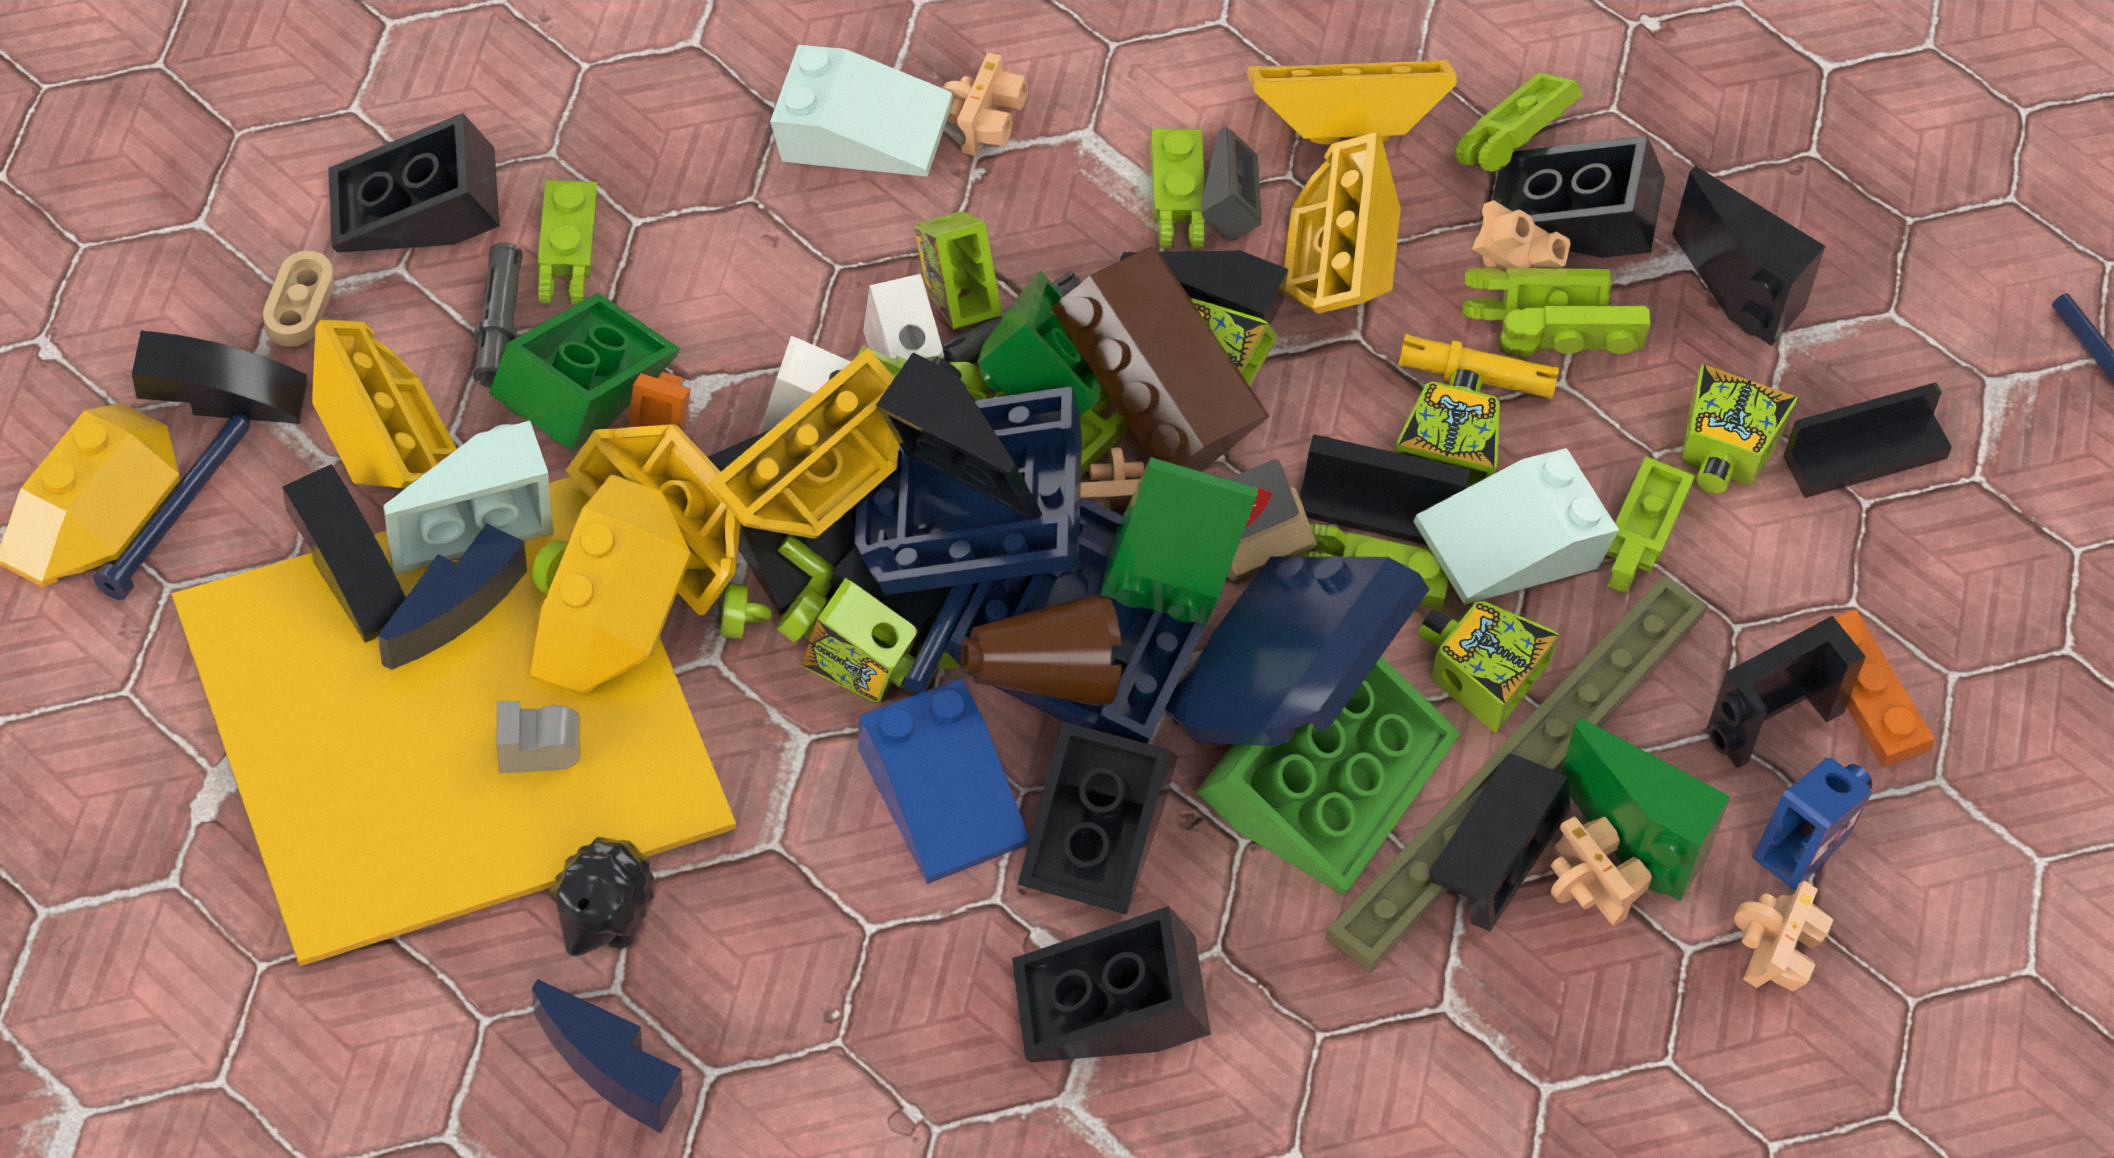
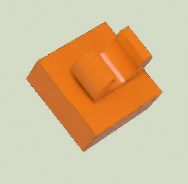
(659, 401)

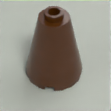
(1050, 652)

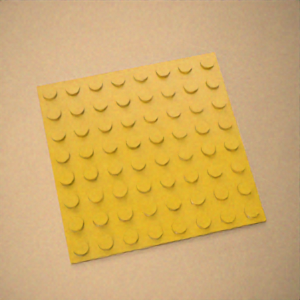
(386, 783)

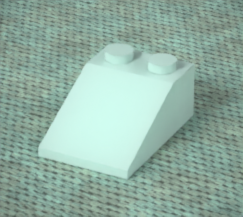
(857, 114)
(487, 480)
(1519, 528)

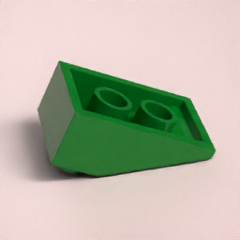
(1034, 350)
(579, 369)
(1177, 541)
(1654, 807)

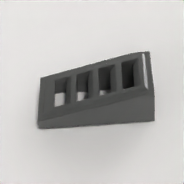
(1232, 187)

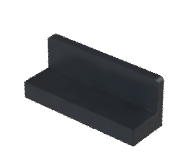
(1866, 441)
(1374, 487)
(1503, 837)

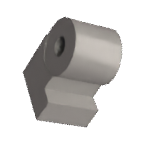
(536, 738)

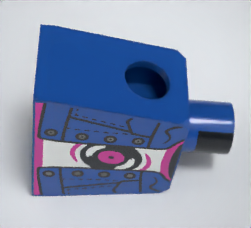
(1827, 798)

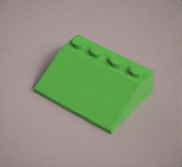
(1335, 790)

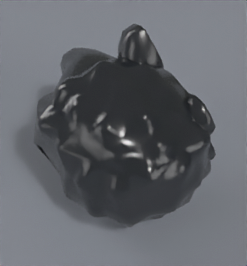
(602, 895)

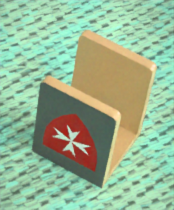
(1275, 524)

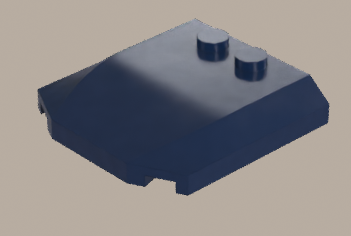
(937, 533)
(1151, 647)
(1294, 648)

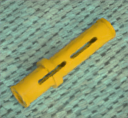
(1492, 368)

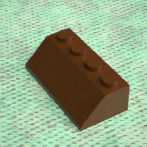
(1160, 361)

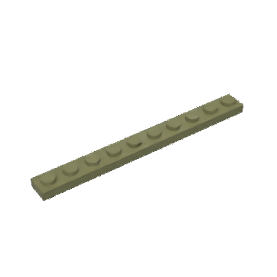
(1590, 691)

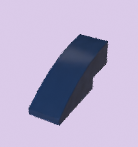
(453, 597)
(609, 1055)

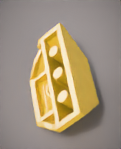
(1353, 98)
(1344, 229)
(374, 407)
(816, 457)
(673, 464)
(90, 495)
(610, 588)

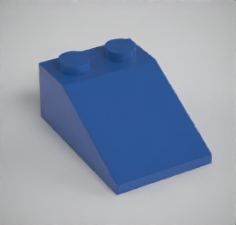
(942, 780)

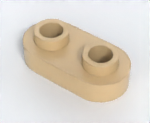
(298, 303)

